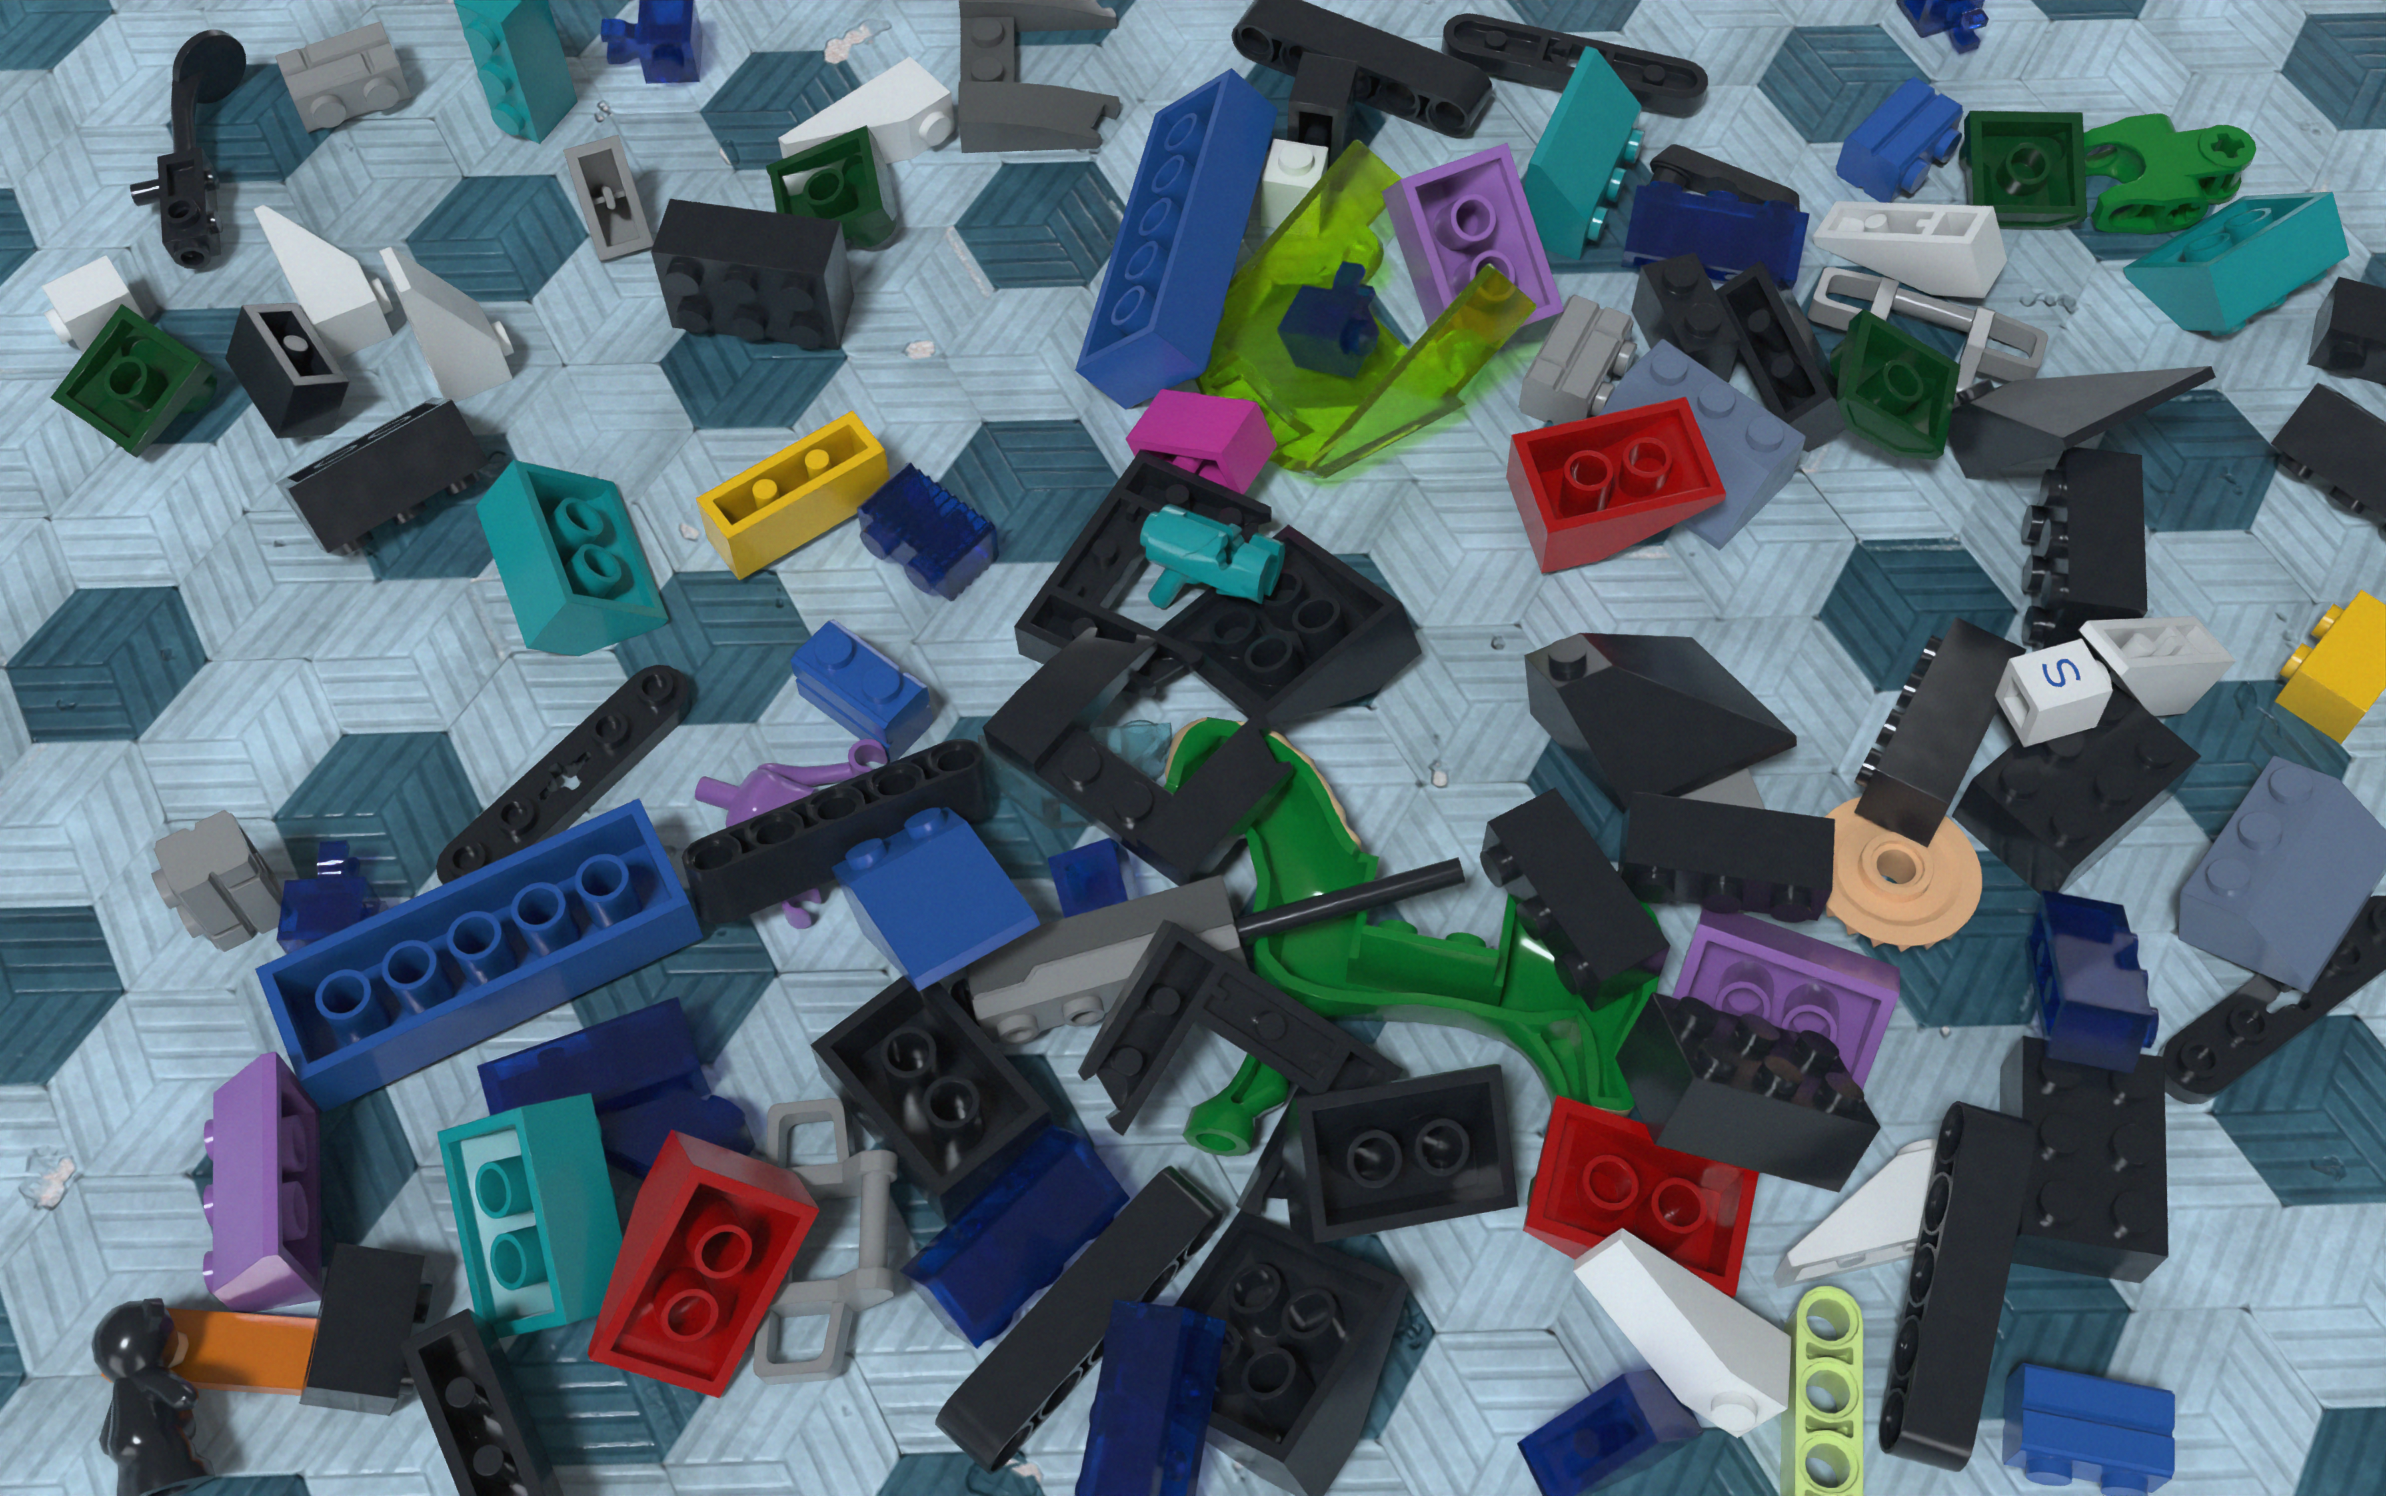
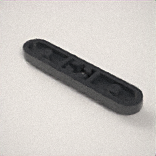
(1543, 57)
(613, 741)
(2243, 1034)

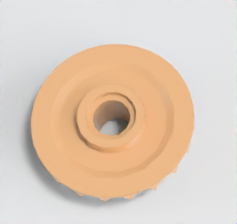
(1934, 887)

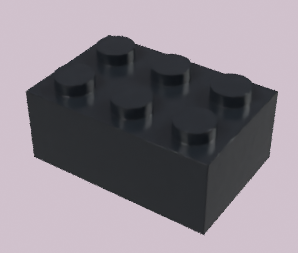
(754, 274)
(2085, 547)
(2076, 796)
(932, 1092)
(1745, 1092)
(2095, 1165)

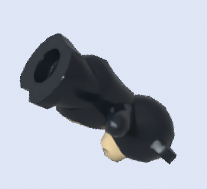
(151, 1405)

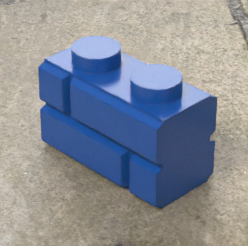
(1900, 141)
(862, 689)
(2088, 1430)

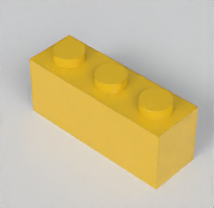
(793, 495)

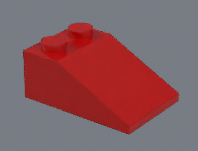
(1610, 481)
(1609, 1175)
(699, 1264)

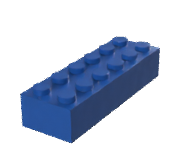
(1178, 241)
(477, 955)

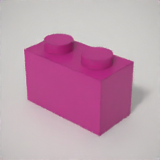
(1206, 435)

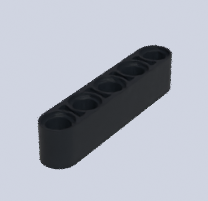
(1391, 71)
(799, 842)
(1956, 1287)
(1066, 1328)

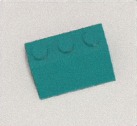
(519, 64)
(1583, 157)
(2242, 260)
(568, 560)
(534, 1213)

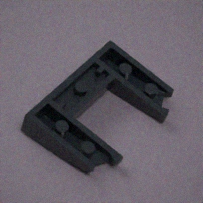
(1108, 555)
(1176, 834)
(1191, 981)

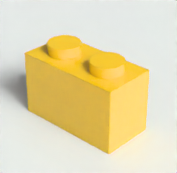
(2344, 671)

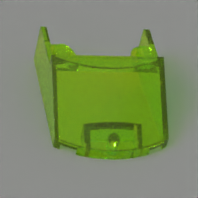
(1329, 418)

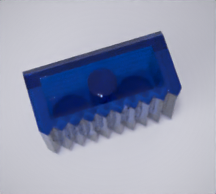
(927, 533)

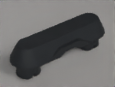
(1706, 174)

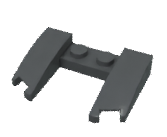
(1016, 116)

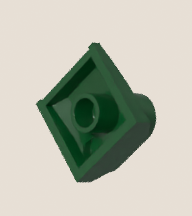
(2026, 167)
(839, 182)
(135, 382)
(1894, 388)

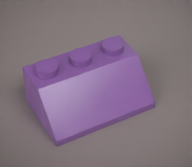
(1460, 221)
(1792, 983)
(264, 1190)

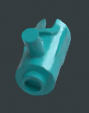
(1208, 552)

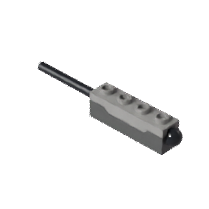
(1081, 963)

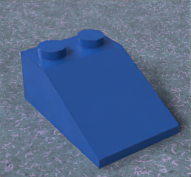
(932, 897)

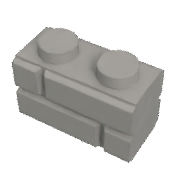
(343, 77)
(1577, 363)
(218, 882)

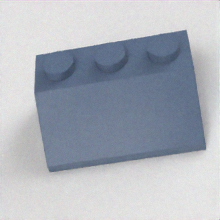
(1746, 441)
(2285, 876)

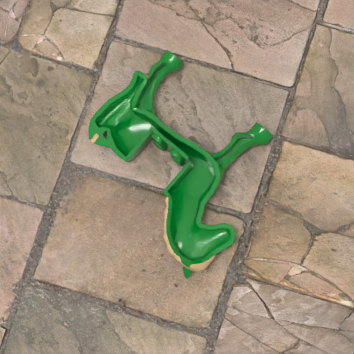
(1389, 970)

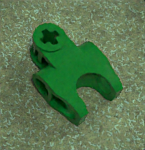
(2164, 172)

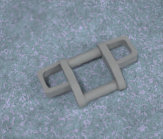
(1977, 323)
(854, 1175)

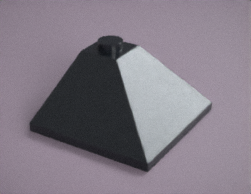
(2052, 414)
(1307, 645)
(1648, 713)
(1295, 1350)

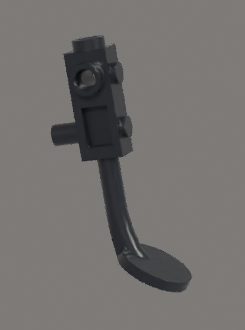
(187, 183)

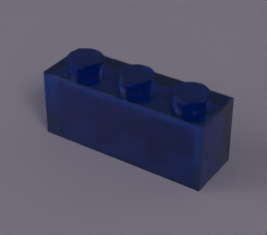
(1717, 228)
(2089, 983)
(616, 1061)
(1015, 1236)
(1151, 1402)

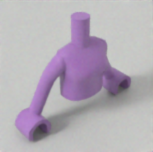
(778, 785)

